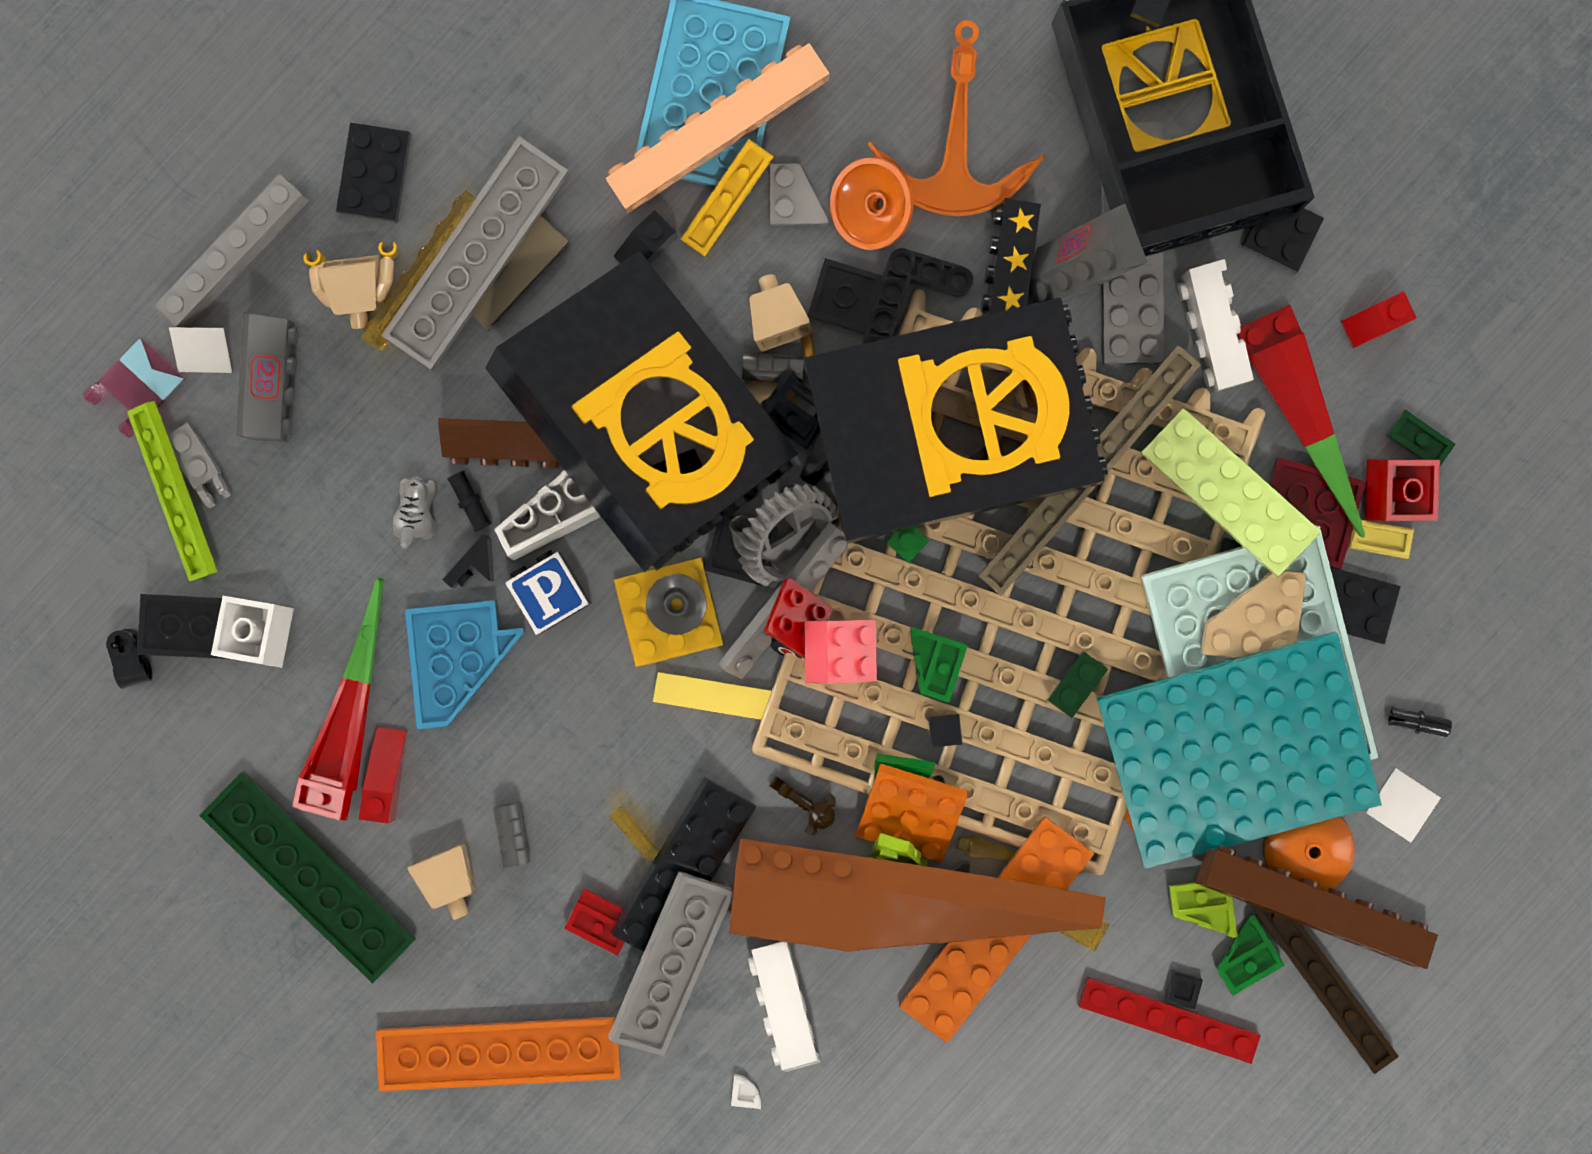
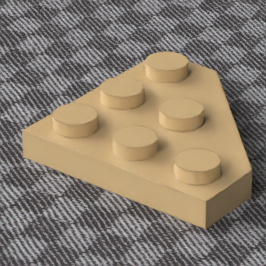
(1258, 618)

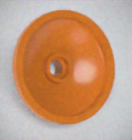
(856, 201)
(1291, 852)

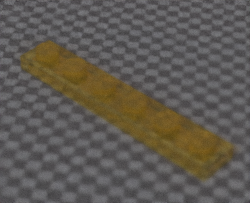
(410, 277)

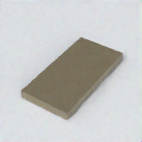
(525, 266)

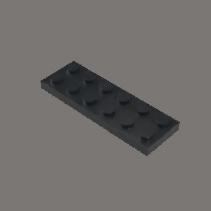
(1364, 601)
(693, 847)

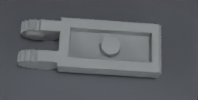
(197, 463)

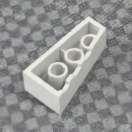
(1215, 326)
(546, 517)
(784, 1007)

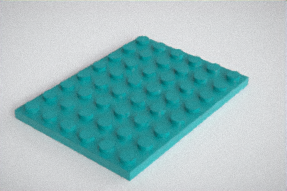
(1240, 750)

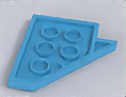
(452, 656)

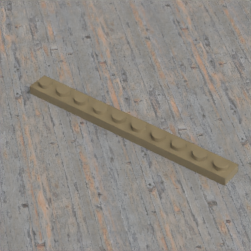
(1115, 441)

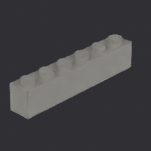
(231, 252)

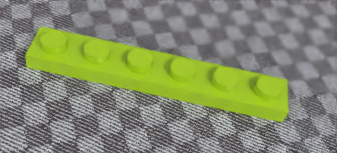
(172, 491)

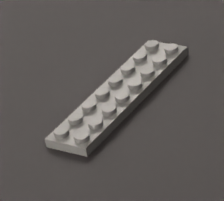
(475, 253)
(1134, 303)

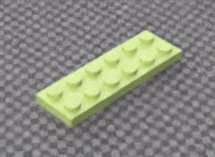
(1231, 493)

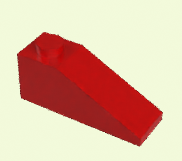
(383, 776)

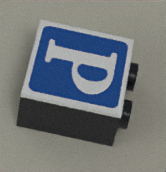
(547, 591)

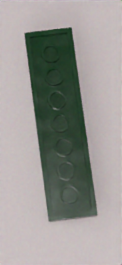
(307, 877)

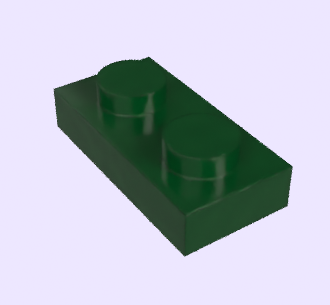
(1419, 438)
(1077, 684)

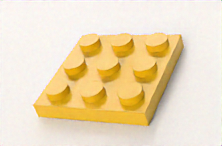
(646, 640)

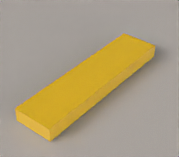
(727, 197)

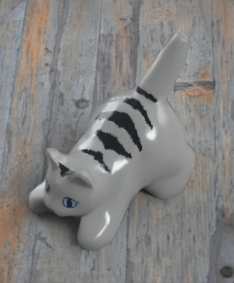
(414, 515)

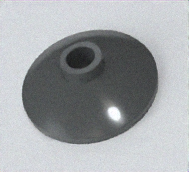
(660, 609)

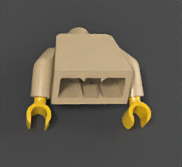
(353, 283)

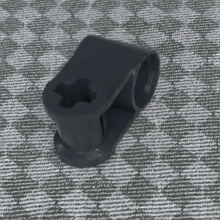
(128, 667)

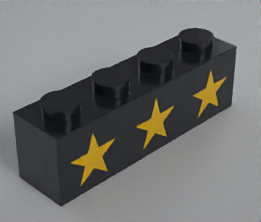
(1012, 256)

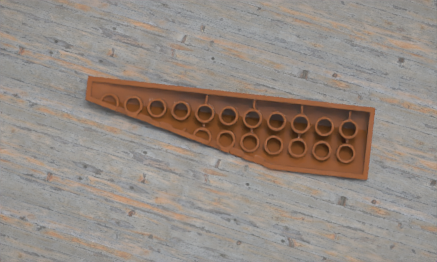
(885, 904)

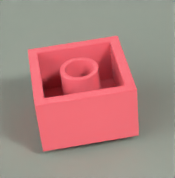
(840, 651)

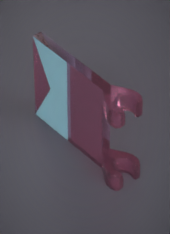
(136, 379)

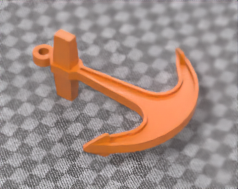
(952, 187)

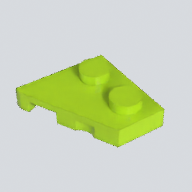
(897, 850)
(1203, 907)

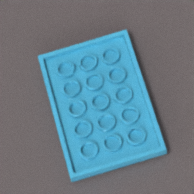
(705, 55)

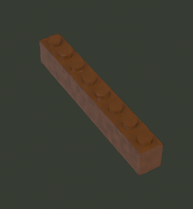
(1316, 908)

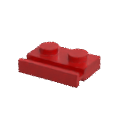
(594, 920)

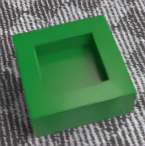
(907, 543)

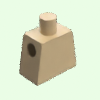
(777, 315)
(446, 879)

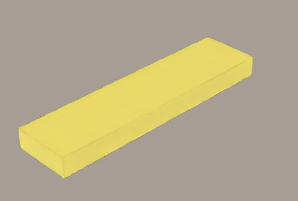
(711, 695)

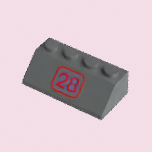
(1086, 257)
(266, 378)

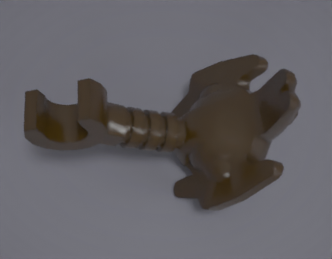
(820, 814)

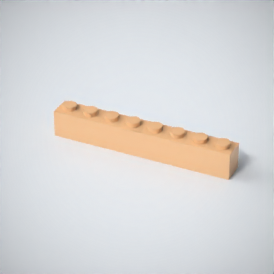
(718, 127)

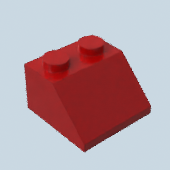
(1402, 490)

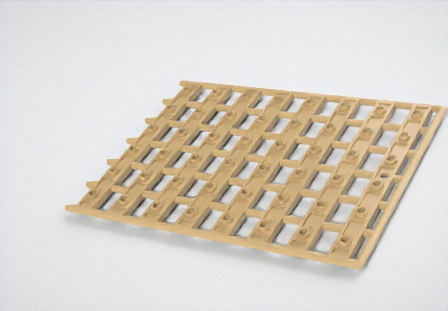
(1004, 612)

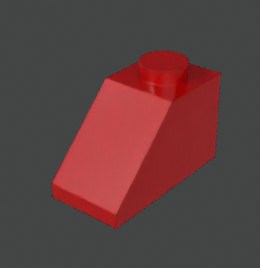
(1378, 319)

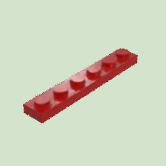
(1169, 1020)

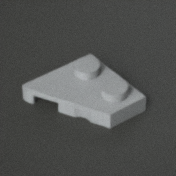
(793, 198)

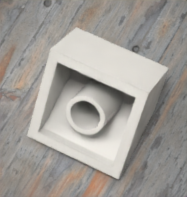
(252, 631)

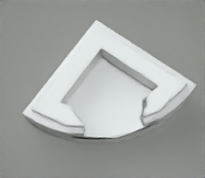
(745, 1093)

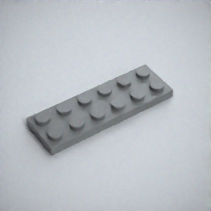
(671, 964)

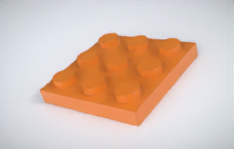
(912, 810)

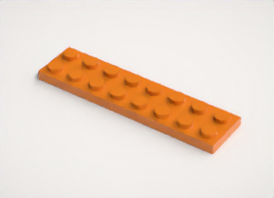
(968, 969)
(496, 1054)

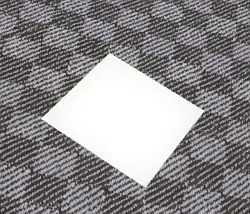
(200, 350)
(1404, 805)

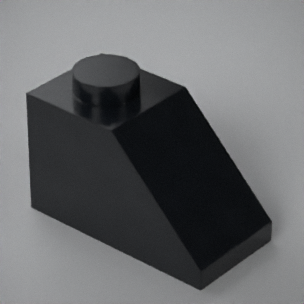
(649, 237)

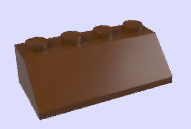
(492, 442)

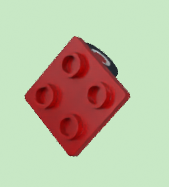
(788, 615)

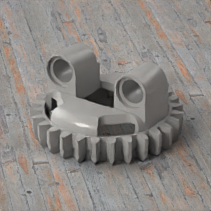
(802, 510)

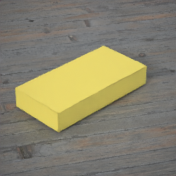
(1383, 539)

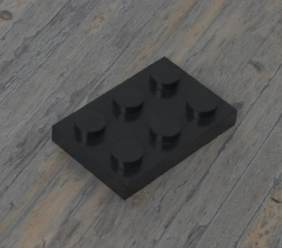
(373, 172)
(177, 625)

